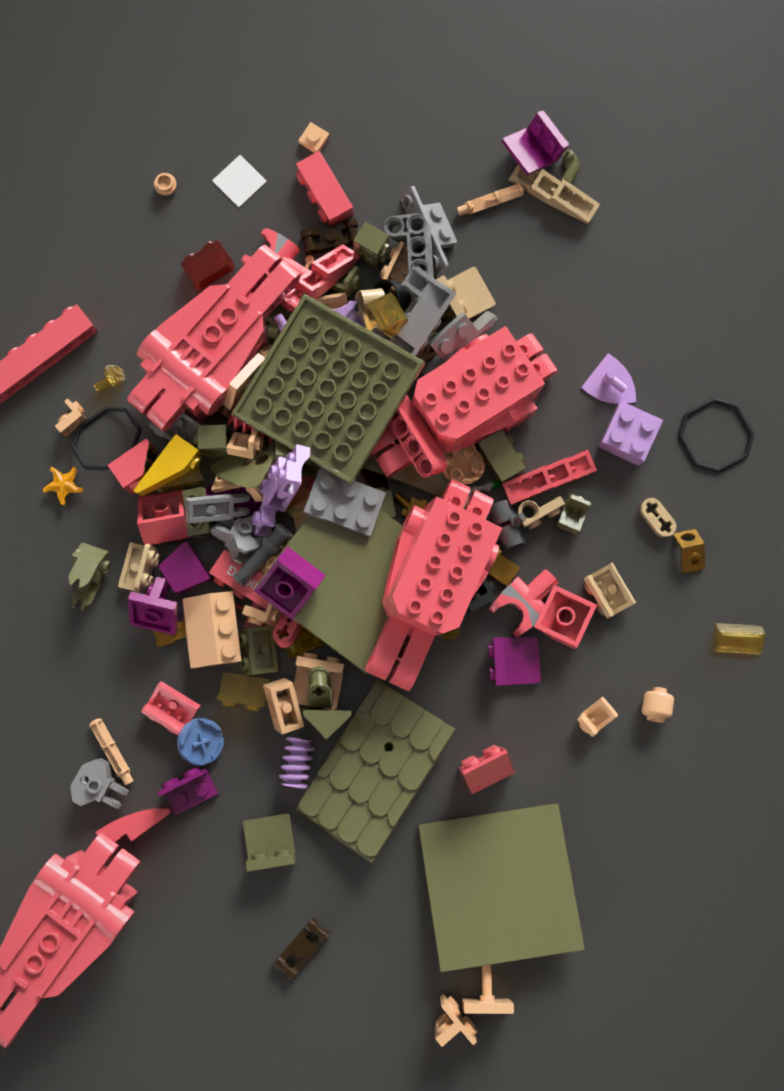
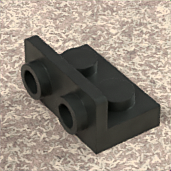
(479, 600)

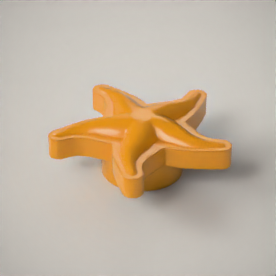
(63, 484)

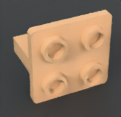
(453, 1022)

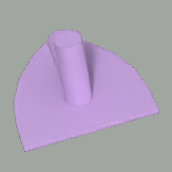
(611, 382)

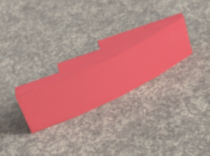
(322, 276)
(549, 477)

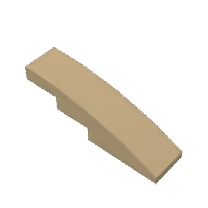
(556, 193)

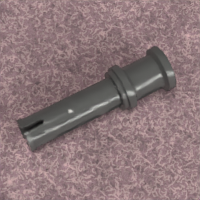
(269, 546)

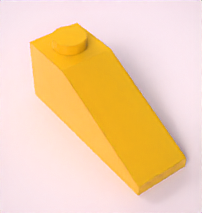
(171, 464)

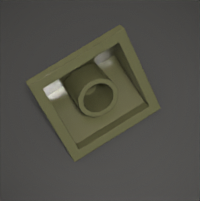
(327, 720)

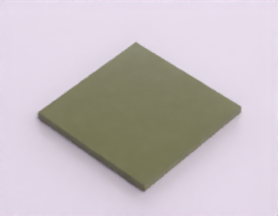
(328, 388)
(348, 602)
(500, 887)

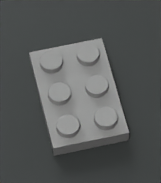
(344, 504)

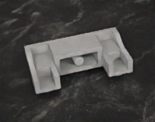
(423, 313)

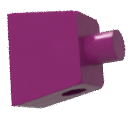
(184, 570)

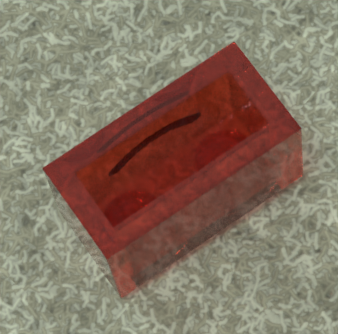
(207, 265)

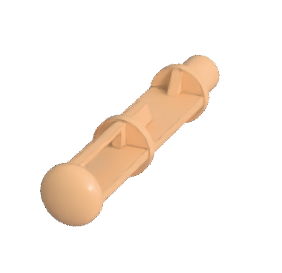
(491, 199)
(112, 752)

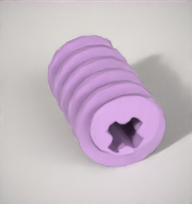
(296, 762)

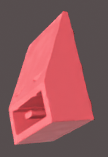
(486, 769)

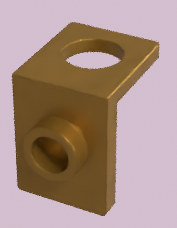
(691, 551)
(503, 569)

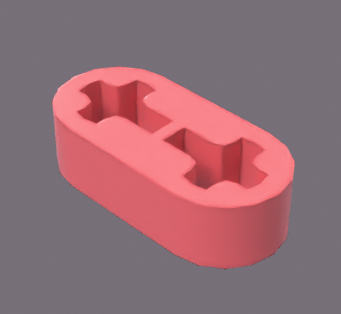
(285, 625)

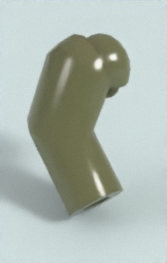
(571, 164)

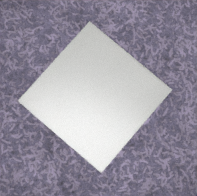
(239, 180)

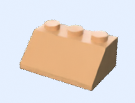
(211, 629)

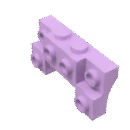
(279, 488)

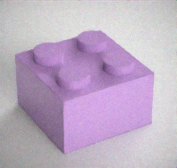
(630, 433)

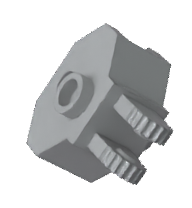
(238, 538)
(98, 786)

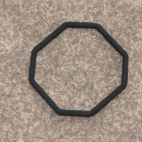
(742, 417)
(92, 418)

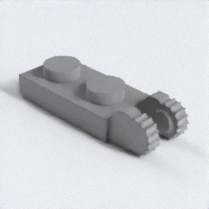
(215, 507)

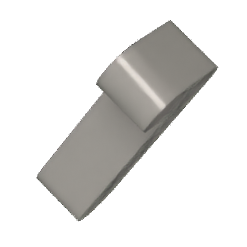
(413, 239)

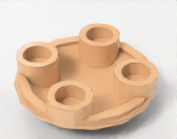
(464, 465)

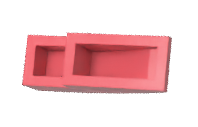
(135, 823)

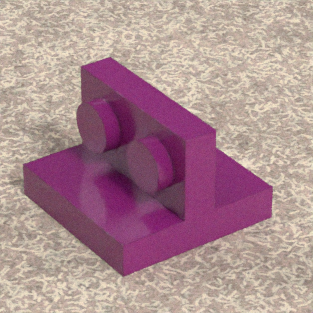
(153, 610)

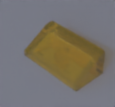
(388, 314)
(739, 638)

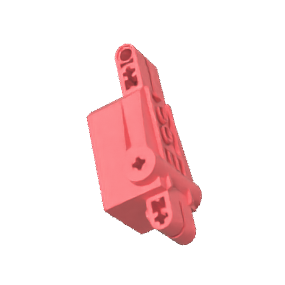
(210, 341)
(474, 395)
(432, 578)
(63, 927)

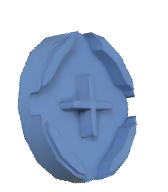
(200, 741)

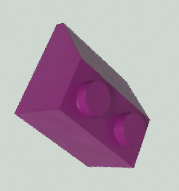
(289, 582)

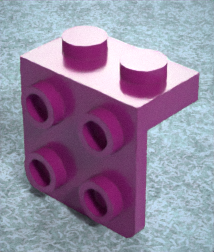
(514, 660)

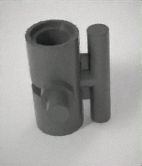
(504, 516)

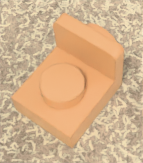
(70, 421)

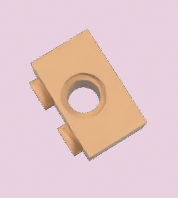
(283, 705)

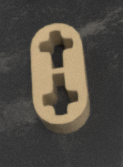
(653, 521)

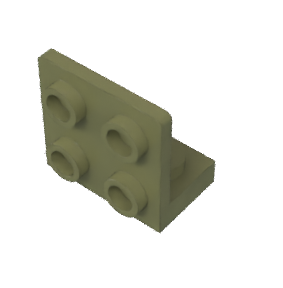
(269, 842)

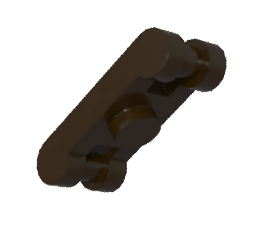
(330, 236)
(301, 949)

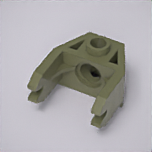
(88, 570)

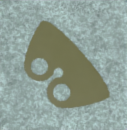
(233, 469)

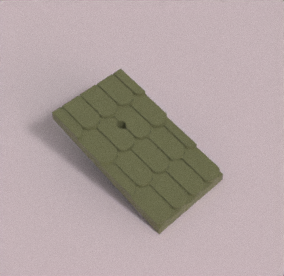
(364, 787)

